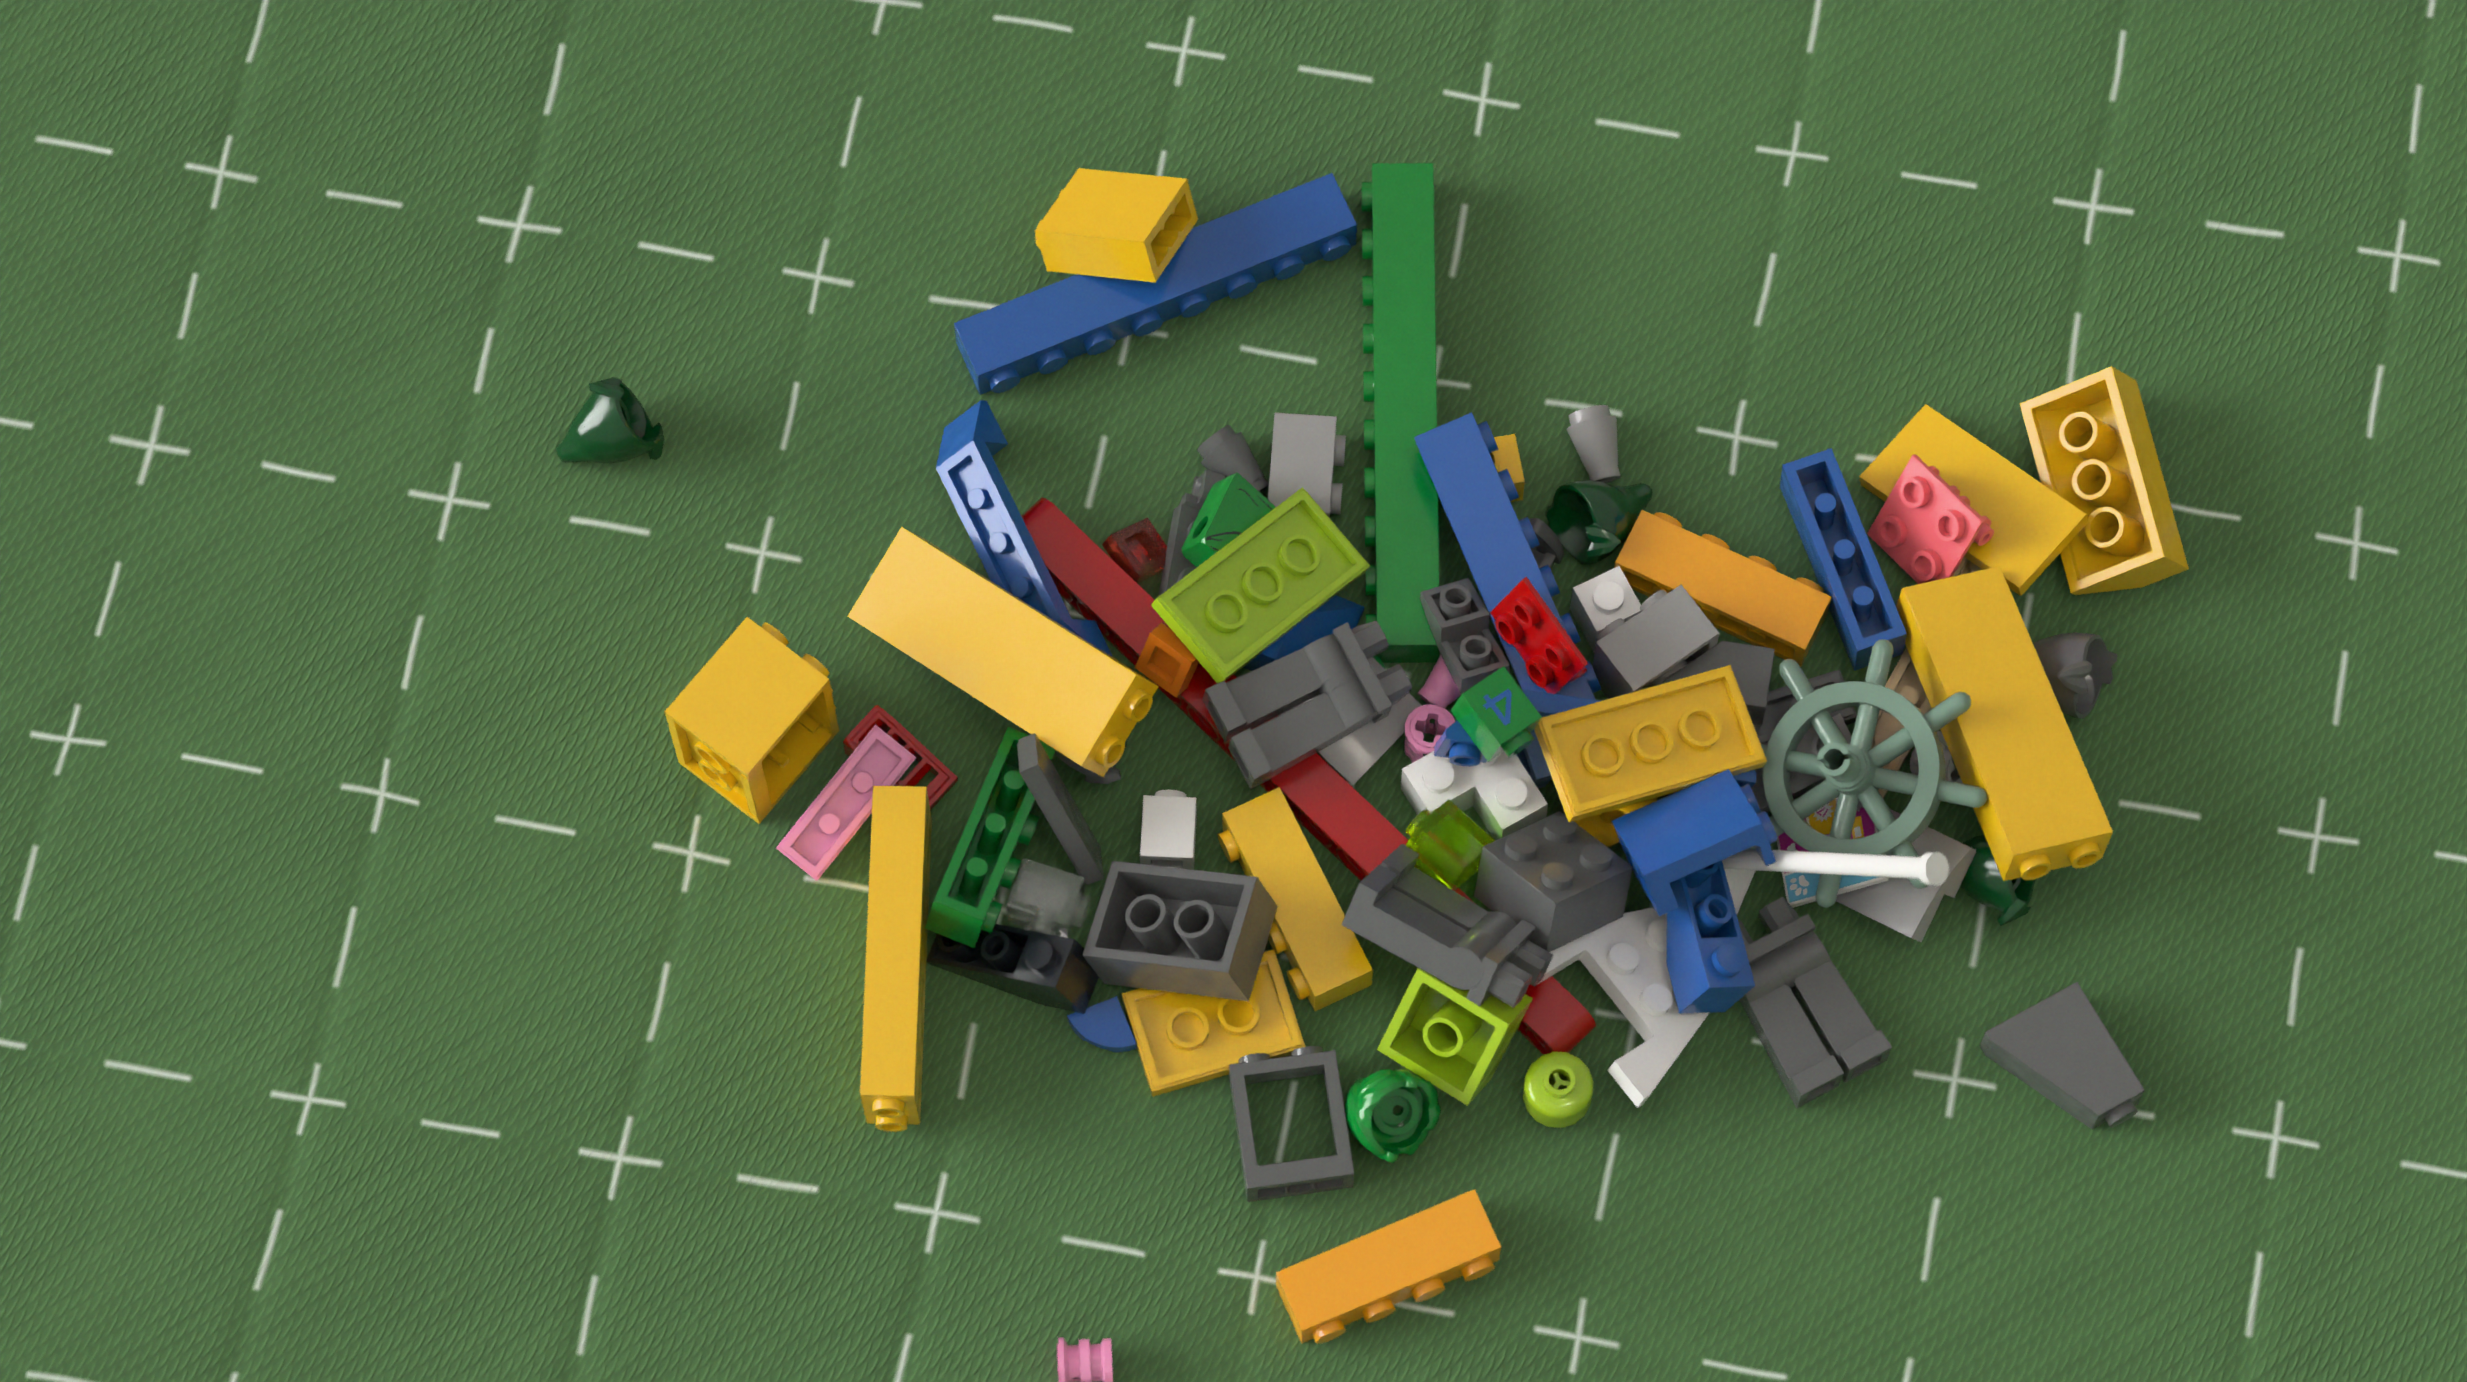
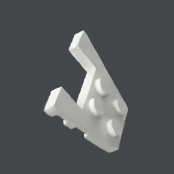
(1632, 968)

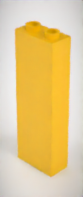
(1003, 652)
(2014, 735)
(896, 957)

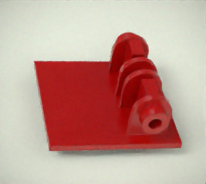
(1539, 638)

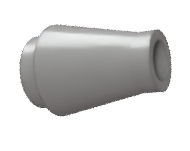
(1595, 441)

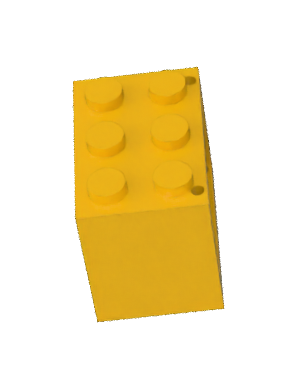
(753, 718)

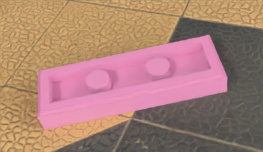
(844, 803)

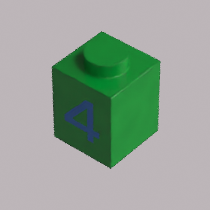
(1497, 715)

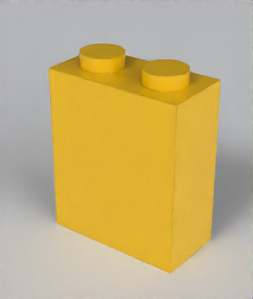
(1116, 225)

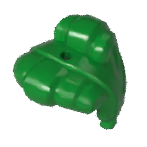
(1371, 1114)

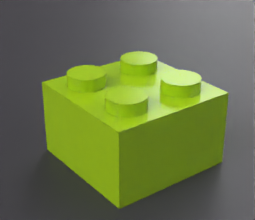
(1449, 1036)

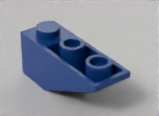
(1706, 944)

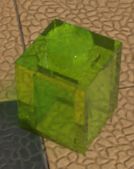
(1447, 844)

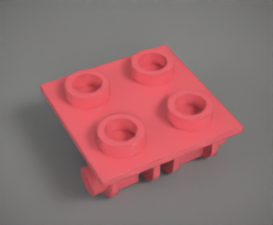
(1928, 524)

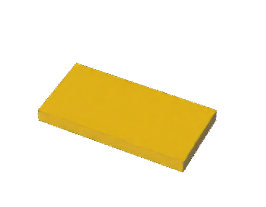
(2026, 516)
(1649, 743)

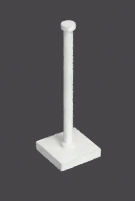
(1740, 868)

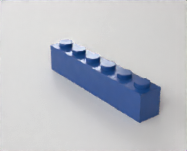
(1489, 532)

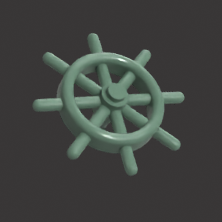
(1856, 770)

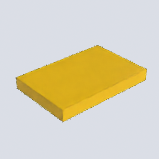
(1198, 1036)

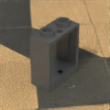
(1301, 1175)

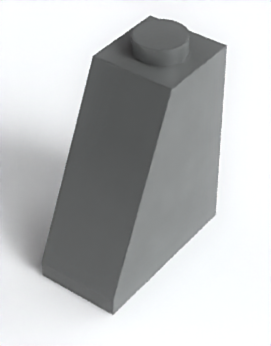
(2067, 1058)

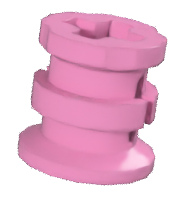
(1419, 723)
(1085, 1361)

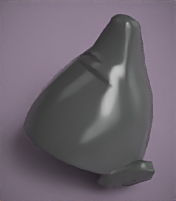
(2076, 669)

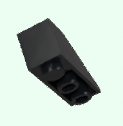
(1022, 963)

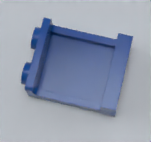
(1691, 833)

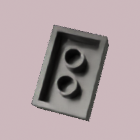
(1180, 930)

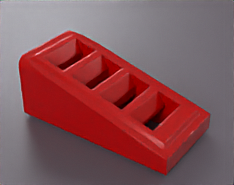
(927, 761)

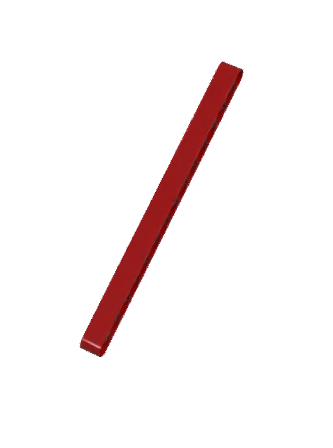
(1312, 788)

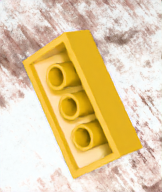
(2102, 458)

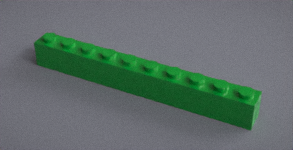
(1403, 404)

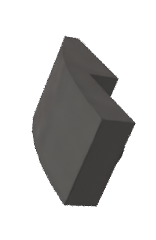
(1462, 632)

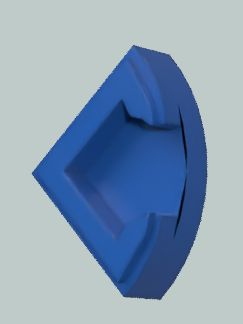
(1104, 1026)

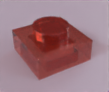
(1137, 550)

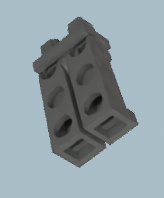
(1330, 667)
(1445, 932)
(1806, 1008)

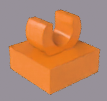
(1167, 661)

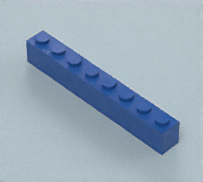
(1212, 263)

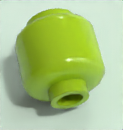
(1548, 1103)

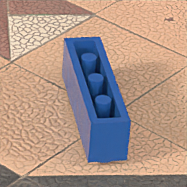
(1841, 556)

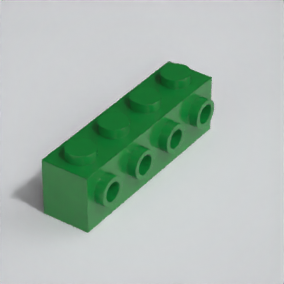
(987, 849)

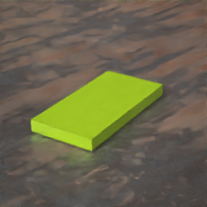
(1260, 585)

